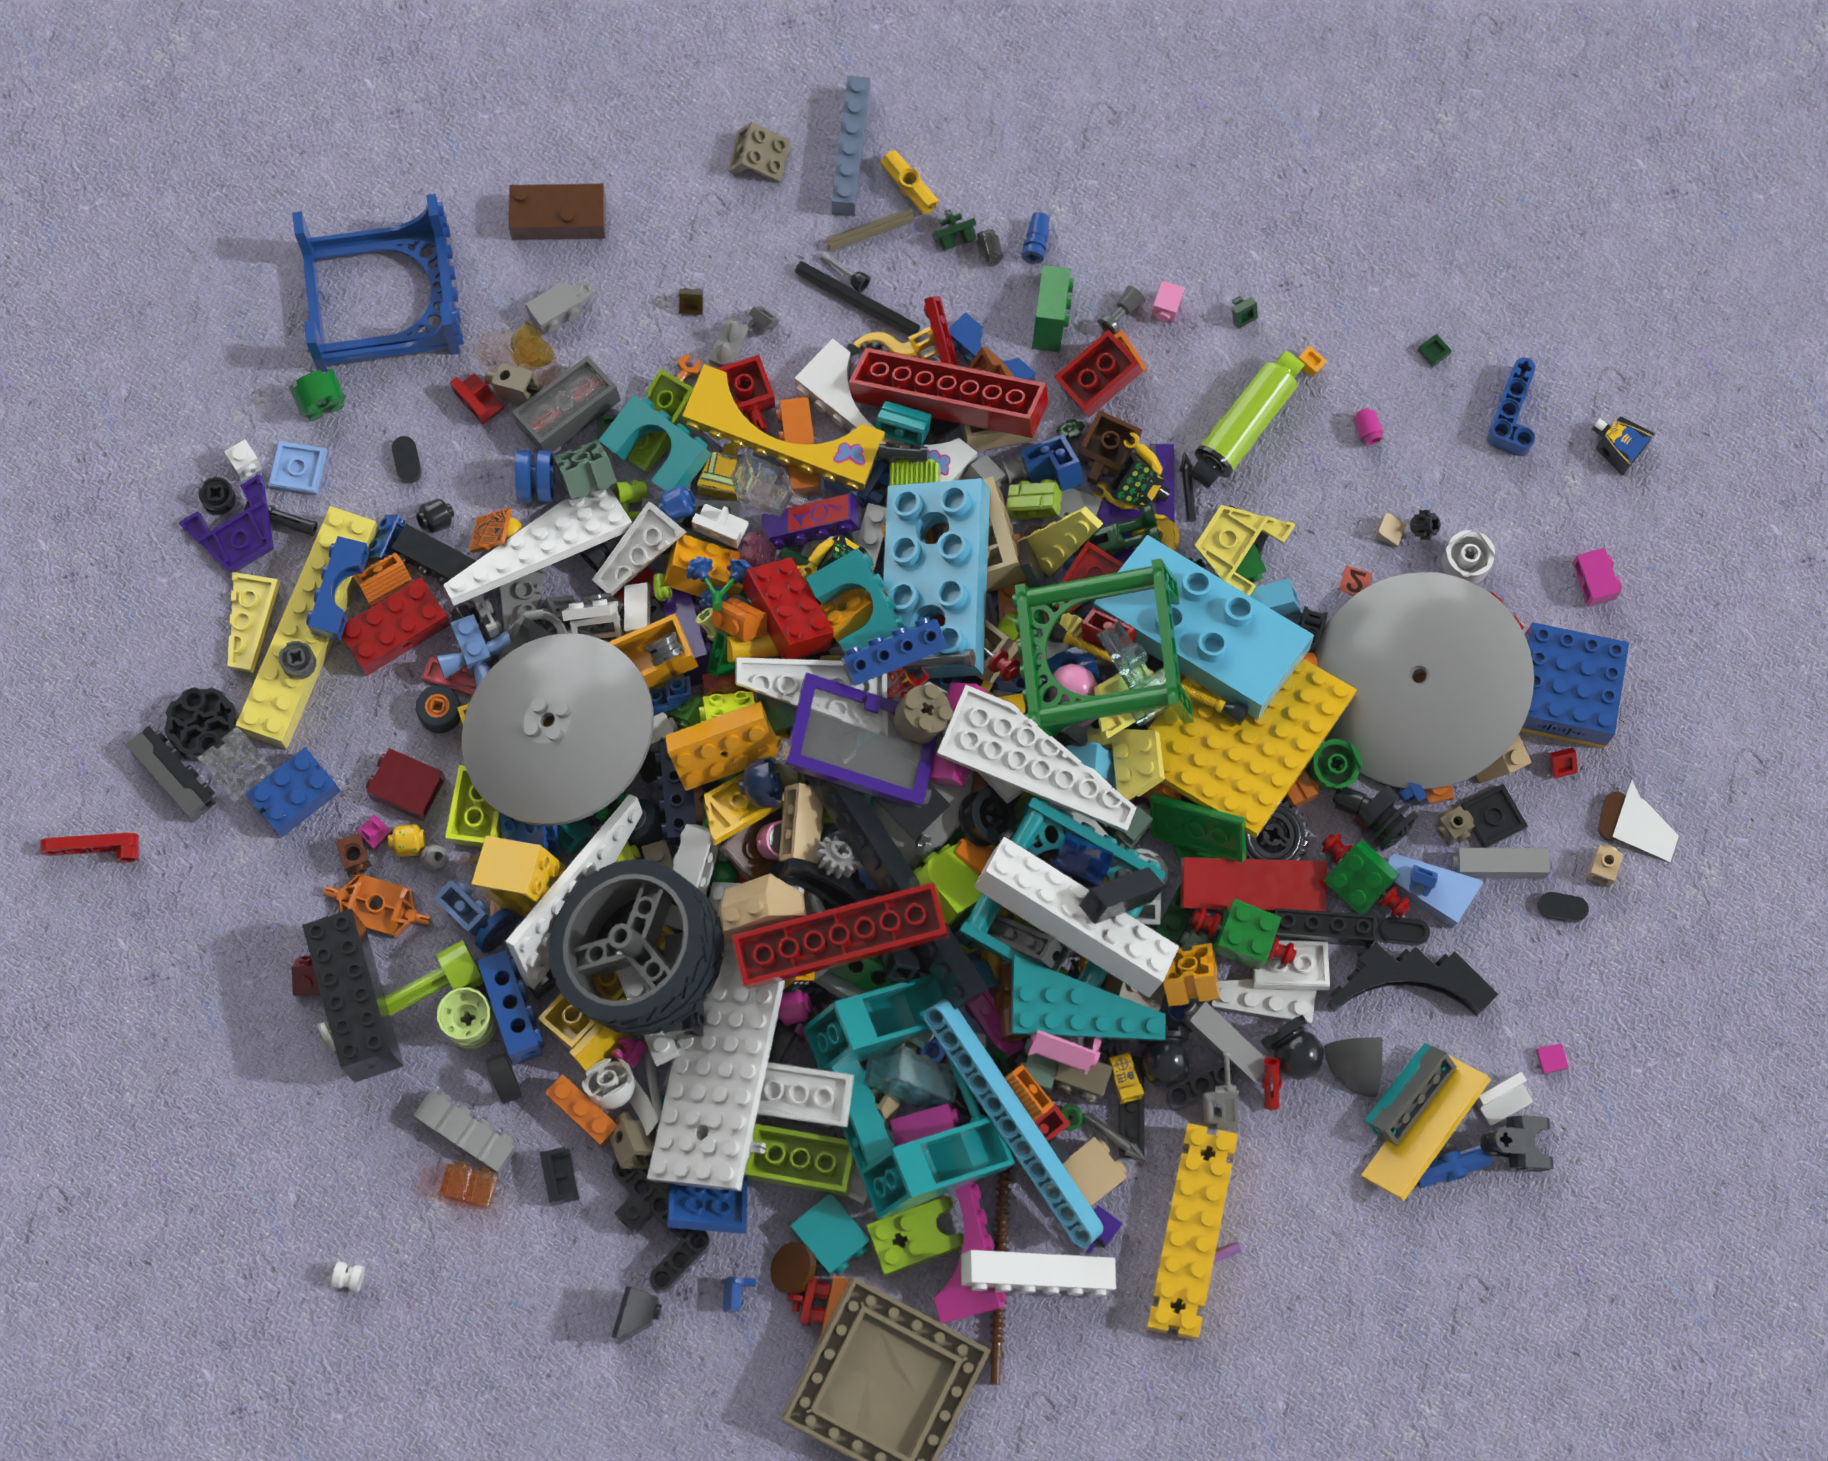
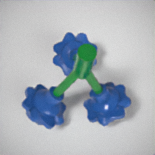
(713, 597)

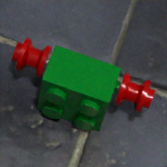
(1363, 877)
(1245, 934)

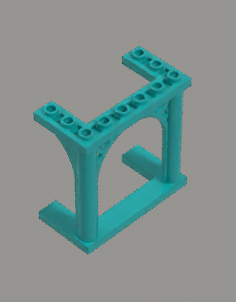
(1035, 817)

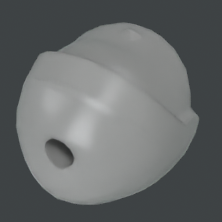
(434, 857)

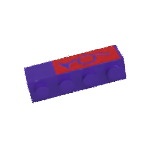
(813, 521)

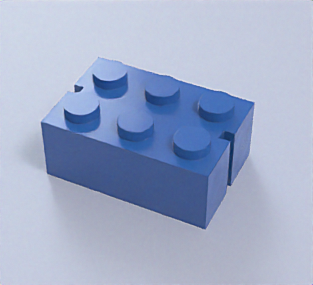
(293, 792)

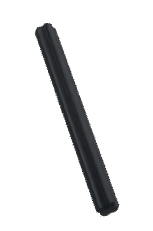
(857, 298)

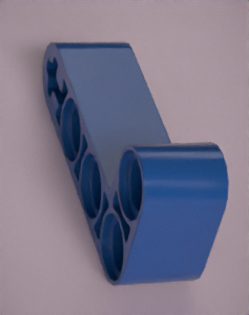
(1513, 403)

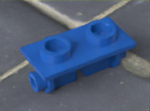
(389, 530)

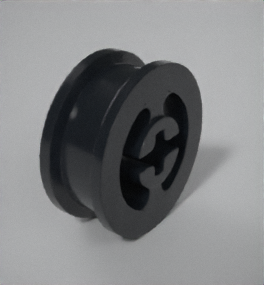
(984, 830)

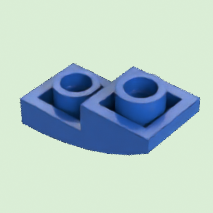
(673, 695)

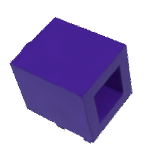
(1110, 1228)

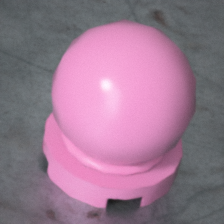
(1076, 679)

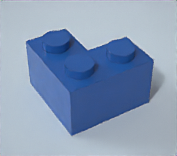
(1053, 460)

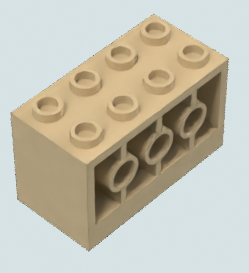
(1003, 551)

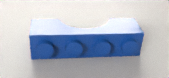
(966, 339)
(346, 559)

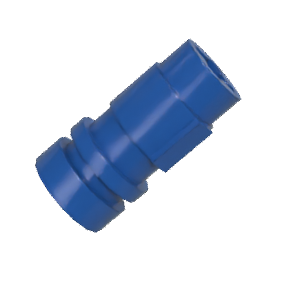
(1037, 236)

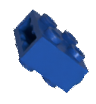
(534, 834)

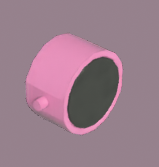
(769, 840)

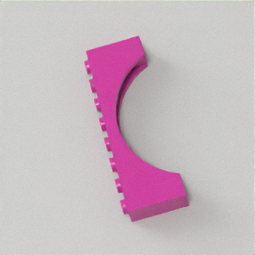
(955, 1300)

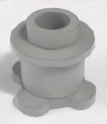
(1014, 470)

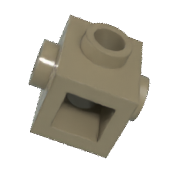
(1449, 831)

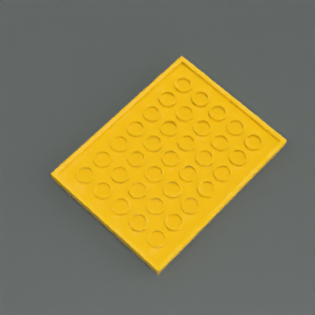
(1253, 764)

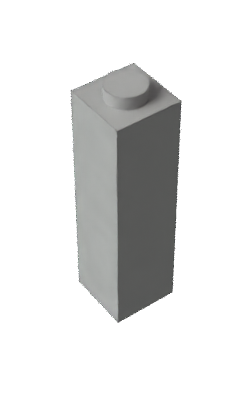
(1502, 862)
(1223, 1037)

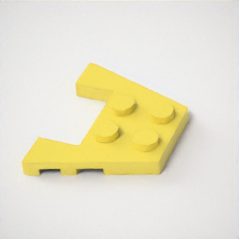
(1231, 537)
(1136, 759)

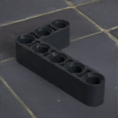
(684, 1236)

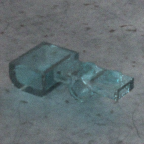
(1130, 663)

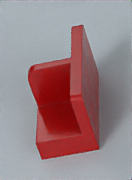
(477, 397)

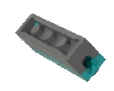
(1410, 1093)

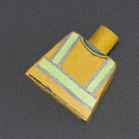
(717, 473)

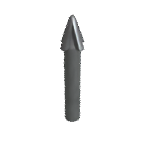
(1131, 1149)

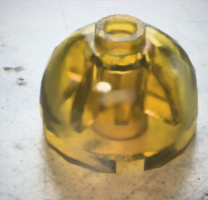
(530, 348)

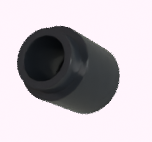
(1350, 800)

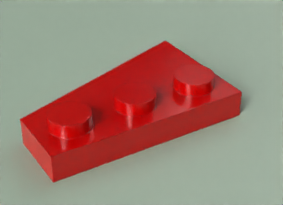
(1090, 563)

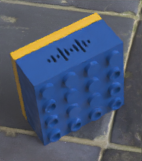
(1575, 685)

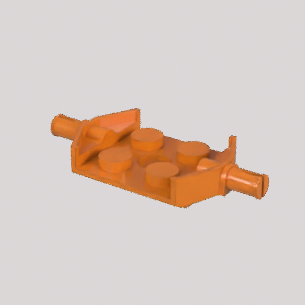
(397, 909)

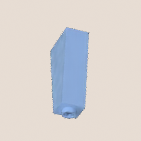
(1445, 901)

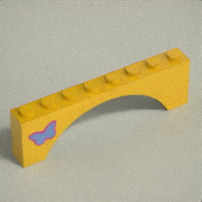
(843, 459)

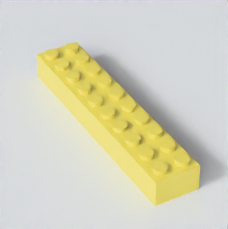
(275, 698)

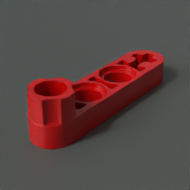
(124, 844)

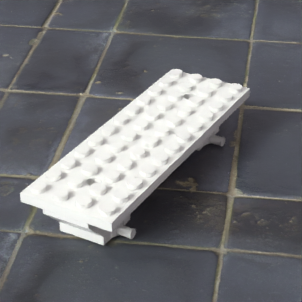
(718, 1082)

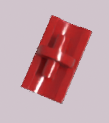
(810, 1314)

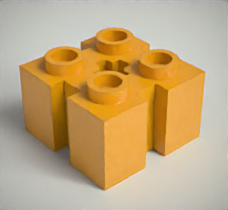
(1192, 976)

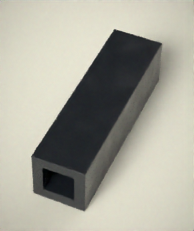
(1121, 895)

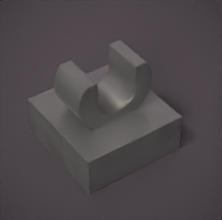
(762, 317)

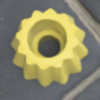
(1072, 624)

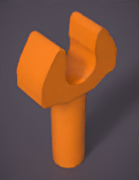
(686, 371)

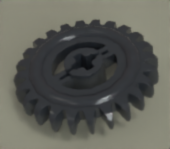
(1291, 845)

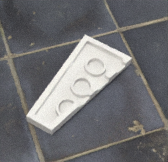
(641, 544)
(1269, 1003)

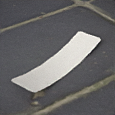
(643, 1108)

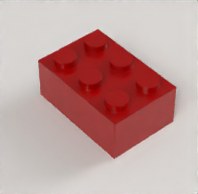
(1098, 373)

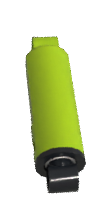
(1246, 419)

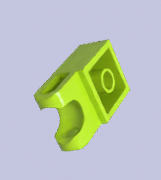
(920, 1232)

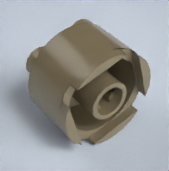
(922, 714)

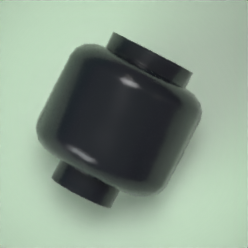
(435, 516)

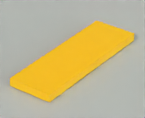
(1402, 1165)

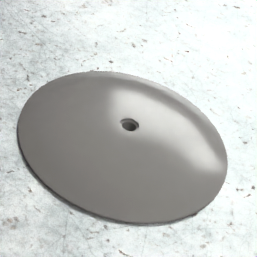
(1473, 687)

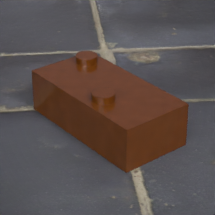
(557, 211)

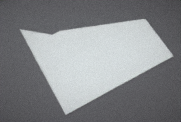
(1644, 827)

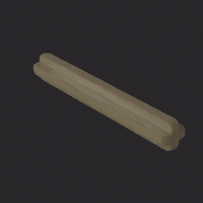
(870, 229)

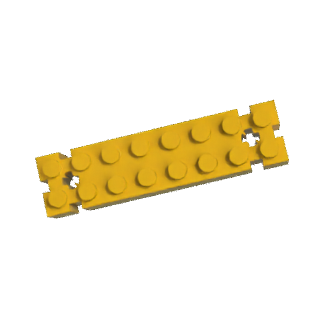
(1192, 1232)

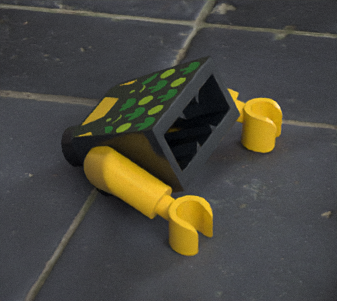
(1137, 480)
(830, 551)

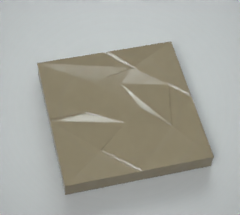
(883, 1380)

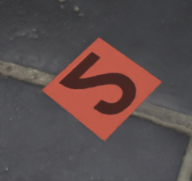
(1354, 580)

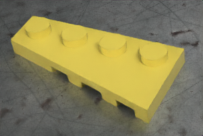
(1062, 538)
(251, 611)

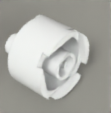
(1465, 546)

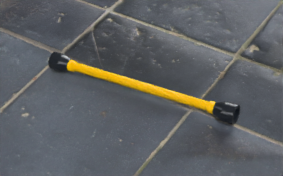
(1232, 711)

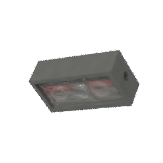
(566, 405)

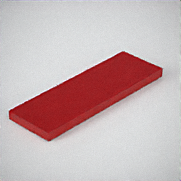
(1258, 882)

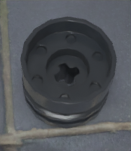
(1385, 819)

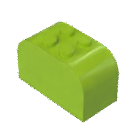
(953, 883)

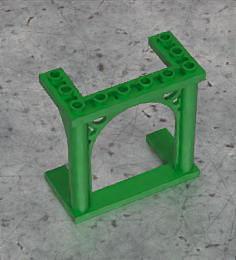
(1031, 607)

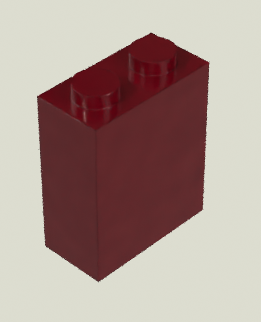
(405, 784)

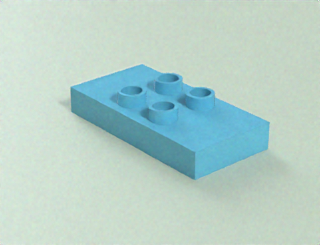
(1219, 631)

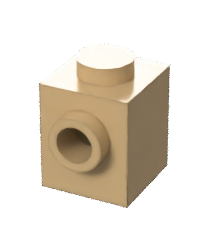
(1604, 865)

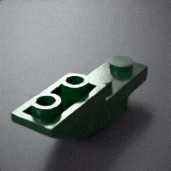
(1174, 919)

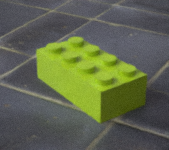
(802, 1161)

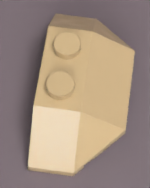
(758, 905)

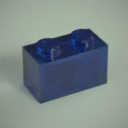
(1083, 859)

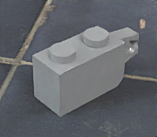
(558, 305)

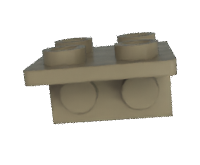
(760, 152)

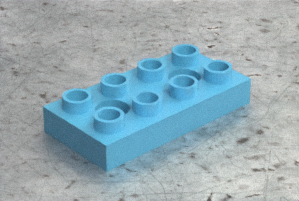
(945, 575)

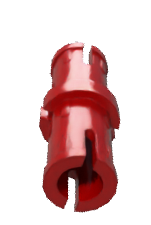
(1271, 1069)

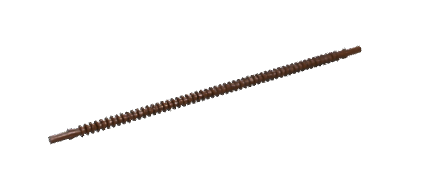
(996, 1352)

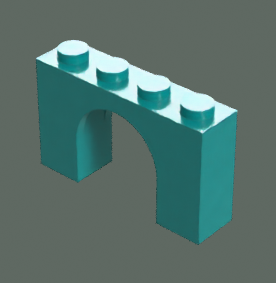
(640, 419)
(855, 572)

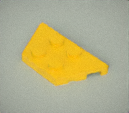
(731, 811)

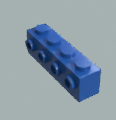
(894, 651)

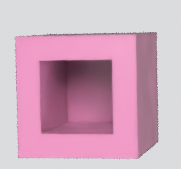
(1167, 302)

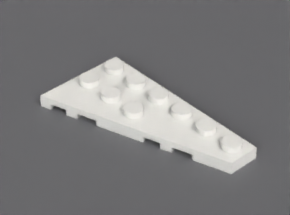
(784, 677)

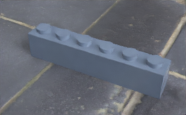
(851, 146)

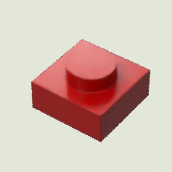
(1563, 762)

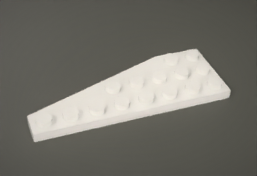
(550, 538)
(1011, 748)
(532, 937)

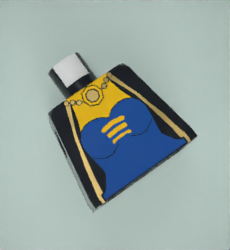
(1621, 442)

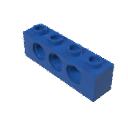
(1066, 657)

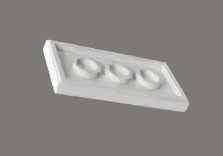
(806, 1094)

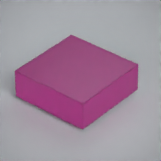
(1552, 1058)

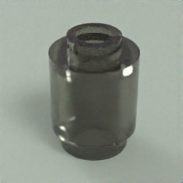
(989, 248)

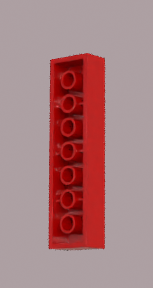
(950, 392)
(840, 936)

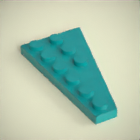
(1075, 1009)

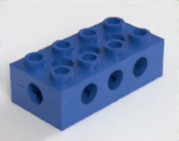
(495, 971)

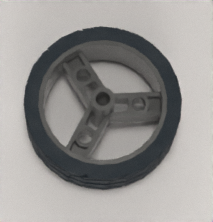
(578, 957)

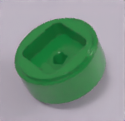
(1073, 1115)

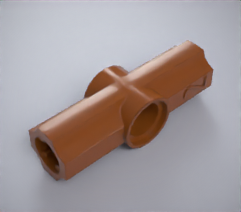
(1003, 1002)

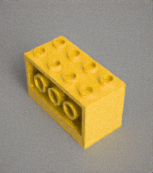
(515, 873)

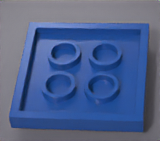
(708, 1208)

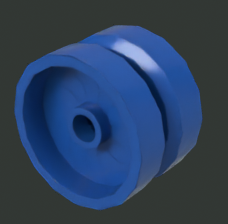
(537, 476)

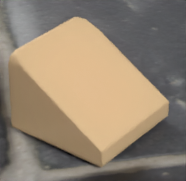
(1390, 530)

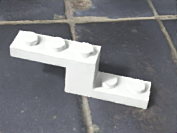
(660, 1045)

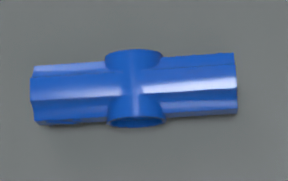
(1454, 1166)

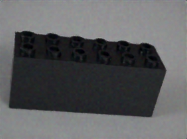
(352, 995)

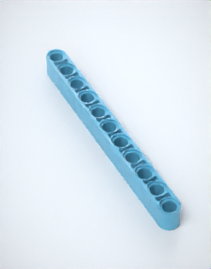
(1014, 1123)

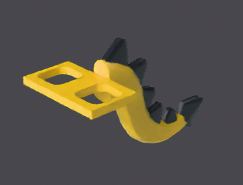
(892, 345)

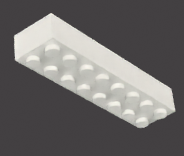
(1052, 905)

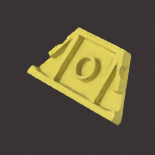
(1113, 724)

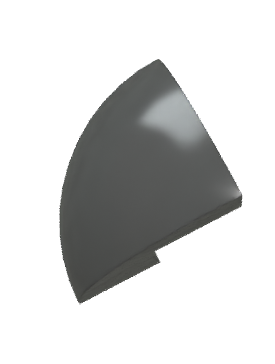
(1357, 1063)

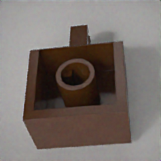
(1095, 449)

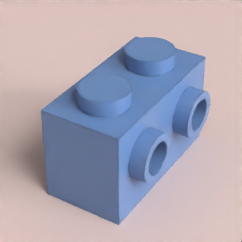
(463, 907)

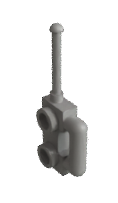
(1226, 1096)

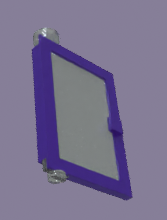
(854, 743)

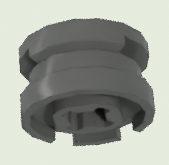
(664, 648)
(297, 660)

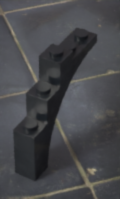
(896, 965)
(1452, 977)

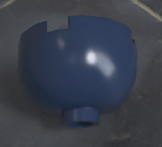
(761, 783)

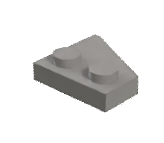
(484, 610)

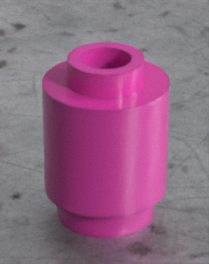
(1368, 426)

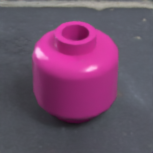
(794, 1007)

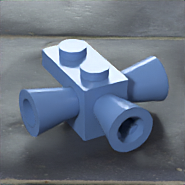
(474, 652)

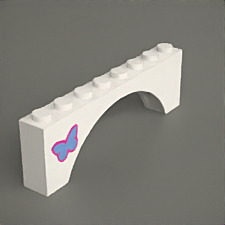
(827, 386)

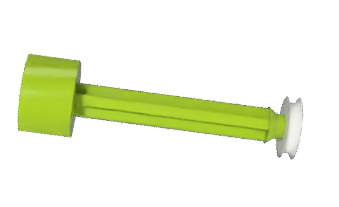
(456, 969)

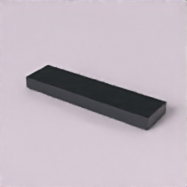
(1132, 1118)

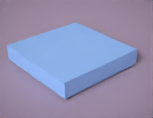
(297, 468)

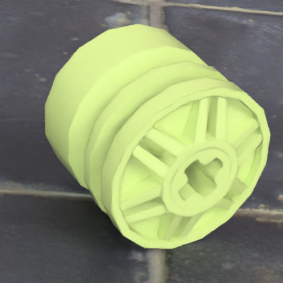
(455, 1012)

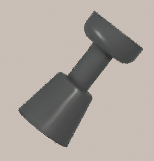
(1129, 301)

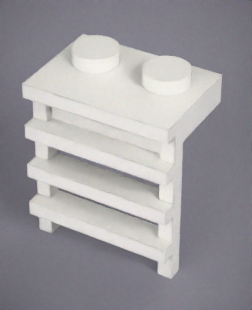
(595, 613)

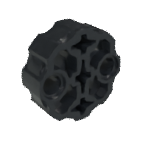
(210, 710)

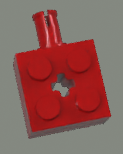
(758, 393)

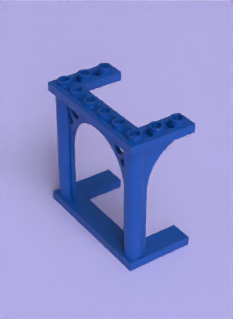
(425, 230)

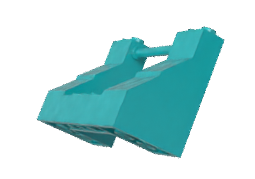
(918, 1169)

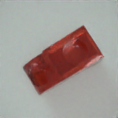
(721, 684)

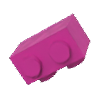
(1597, 577)

